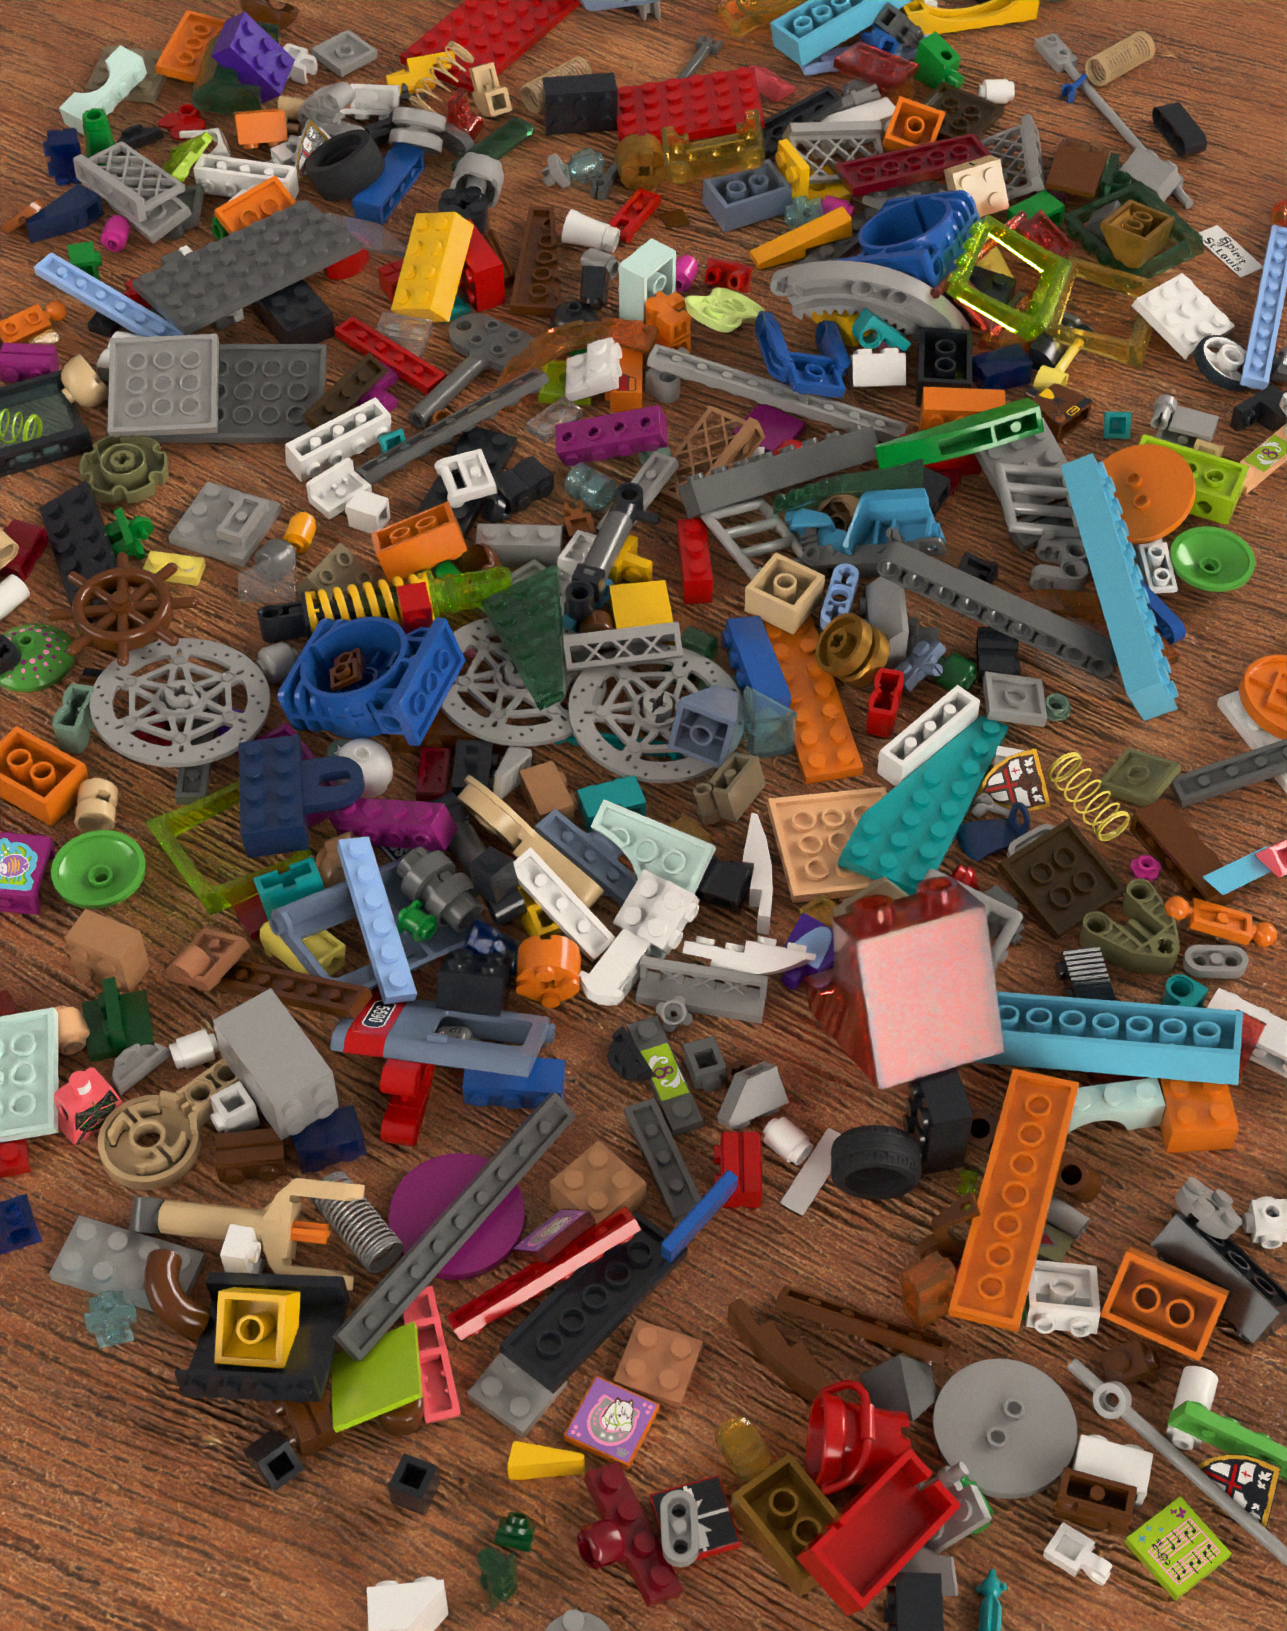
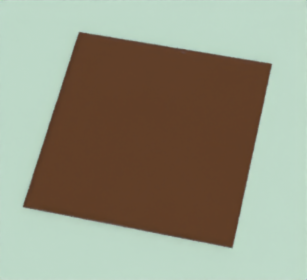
(674, 218)

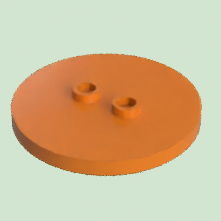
(1152, 489)
(1265, 693)

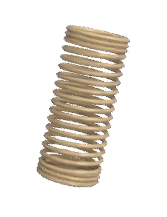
(1132, 50)
(539, 93)

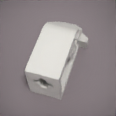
(616, 970)

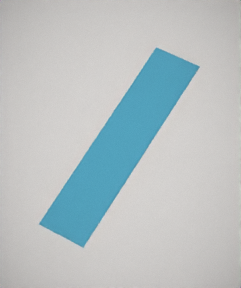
(1237, 873)

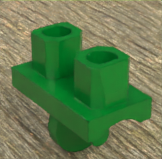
(131, 533)

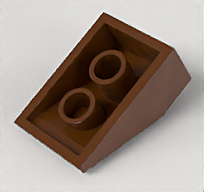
(1078, 167)

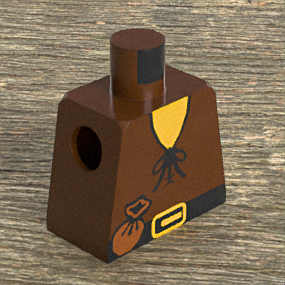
(1061, 409)

